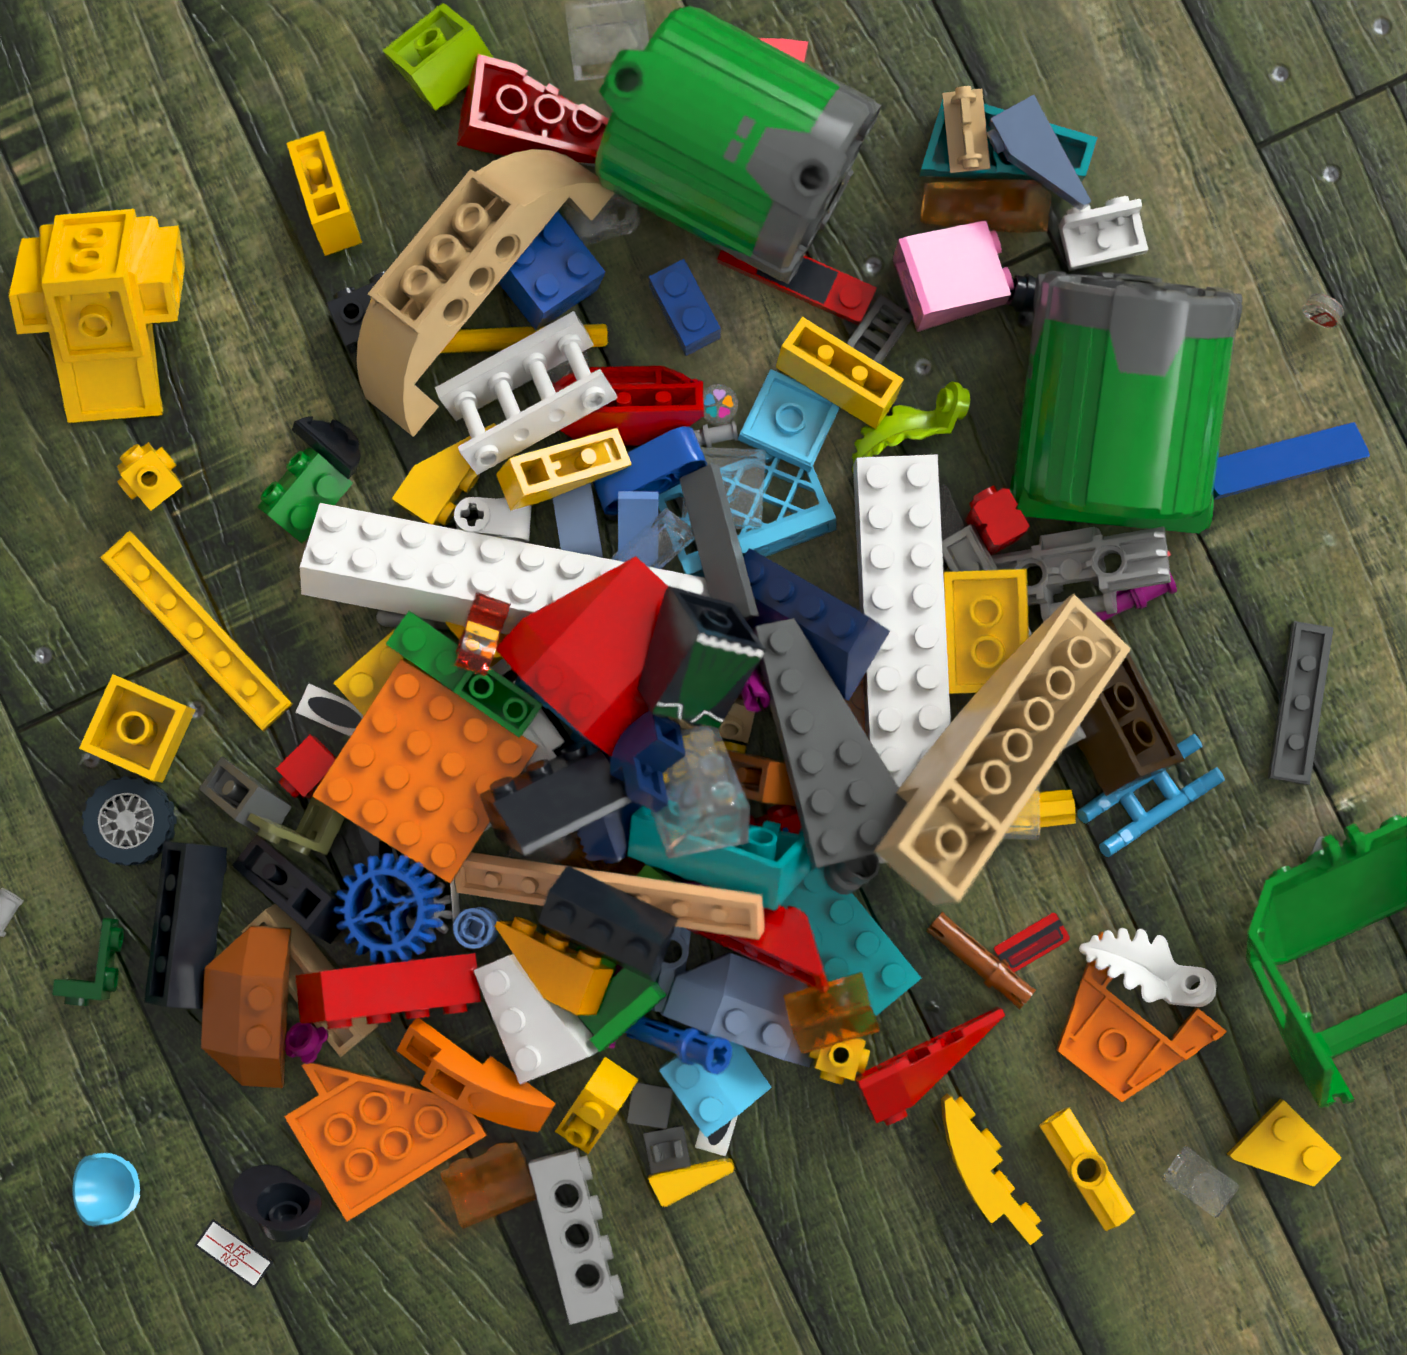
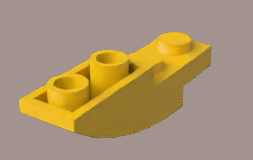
(975, 1158)

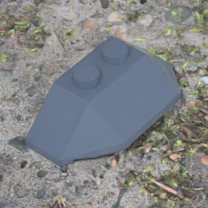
(738, 1003)

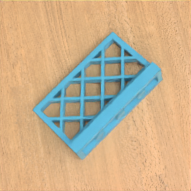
(779, 534)

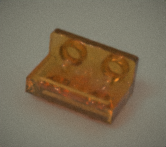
(489, 1184)

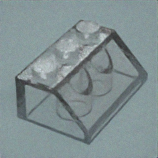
(703, 797)

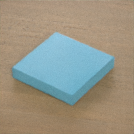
(789, 421)

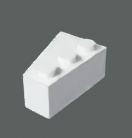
(533, 1030)

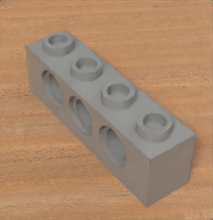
(580, 1299)

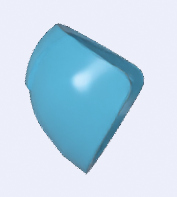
(105, 1189)

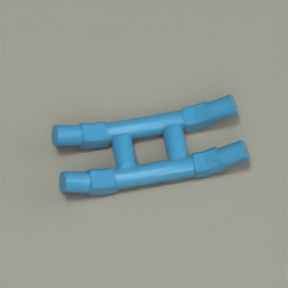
(1145, 820)

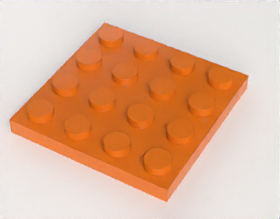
(420, 768)

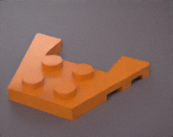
(1119, 1045)

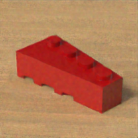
(388, 989)

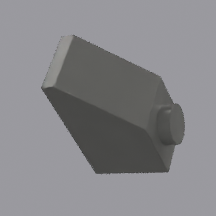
(242, 794)

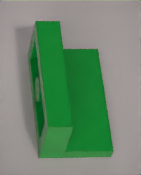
(623, 1004)

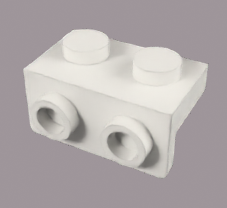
(1103, 233)

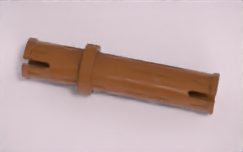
(981, 960)

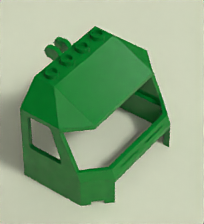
(1312, 907)

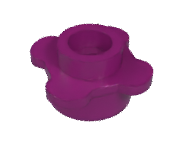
(305, 1041)

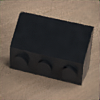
(553, 798)
(608, 922)

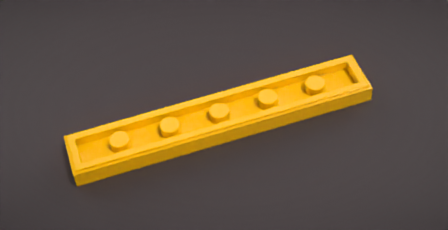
(196, 631)

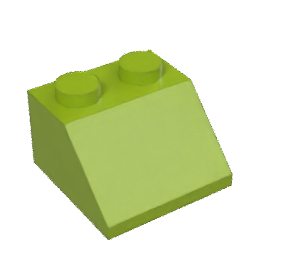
(437, 55)

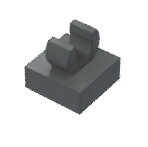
(667, 1149)

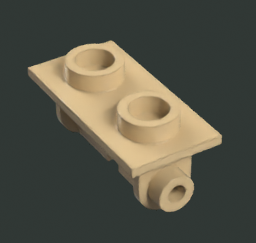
(966, 130)

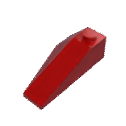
(516, 113)

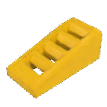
(681, 1182)

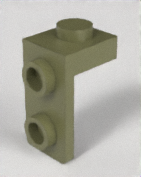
(314, 832)

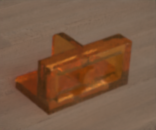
(832, 1017)

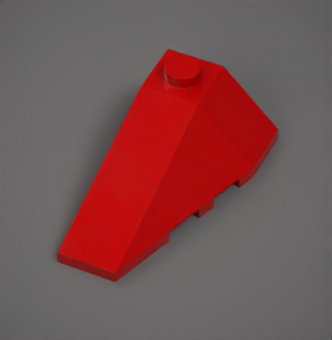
(907, 1077)

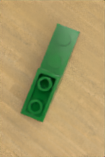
(488, 693)

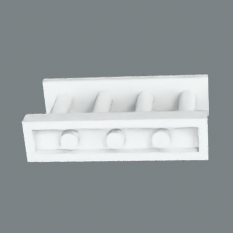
(512, 368)

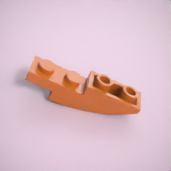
(481, 1089)

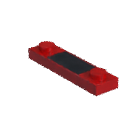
(815, 285)

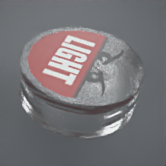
(1323, 310)

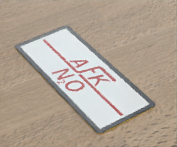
(233, 1253)

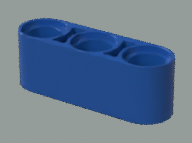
(654, 467)

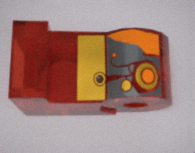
(481, 633)

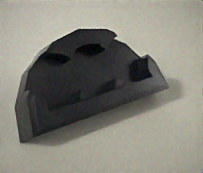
(332, 442)

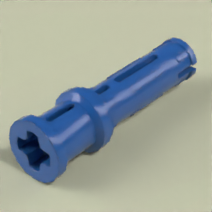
(689, 1045)

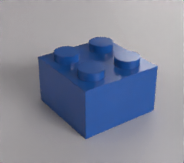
(552, 274)

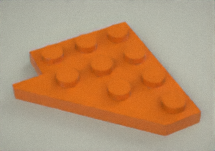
(376, 1134)

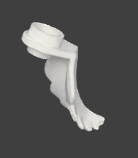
(1150, 967)

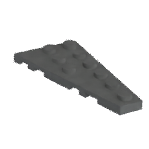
(834, 771)

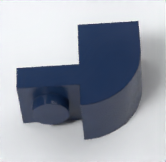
(643, 755)

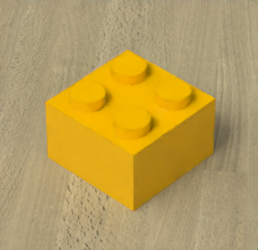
(137, 729)

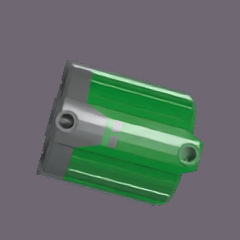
(731, 139)
(1124, 400)

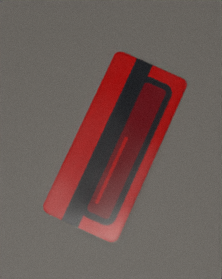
(1032, 942)

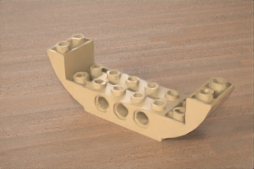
(456, 266)

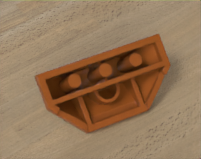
(249, 1006)

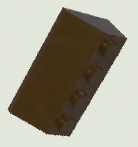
(1126, 732)

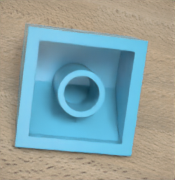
(716, 1098)

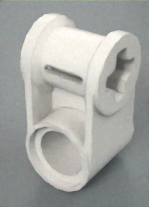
(497, 518)

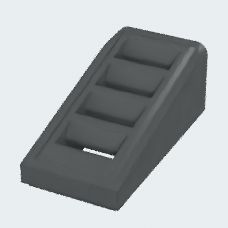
(891, 312)

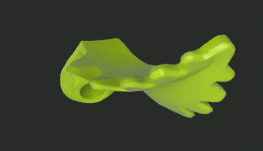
(915, 424)

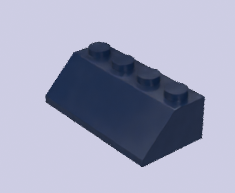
(837, 632)

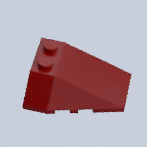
(591, 650)

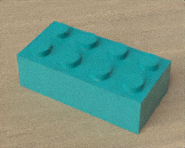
(852, 940)

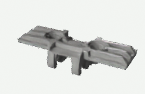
(1080, 557)

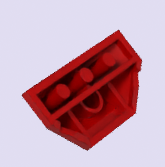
(647, 405)
(783, 946)

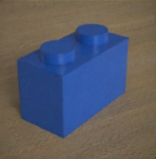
(684, 307)

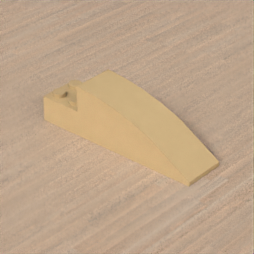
(999, 752)

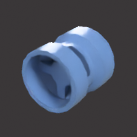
(482, 924)

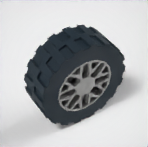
(128, 821)

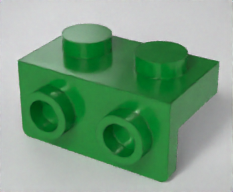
(297, 495)

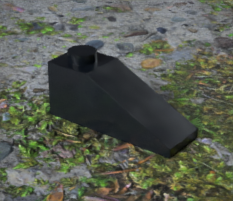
(291, 888)

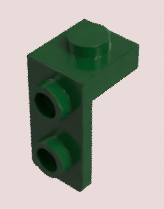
(79, 991)

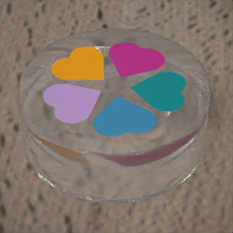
(719, 404)

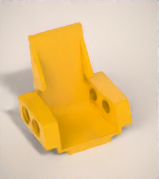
(97, 291)

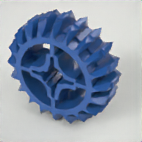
(382, 895)

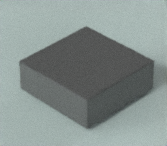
(650, 1105)

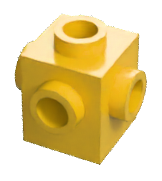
(152, 487)
(836, 1071)

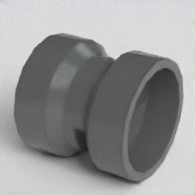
(851, 874)

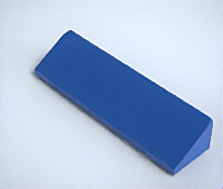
(1289, 460)

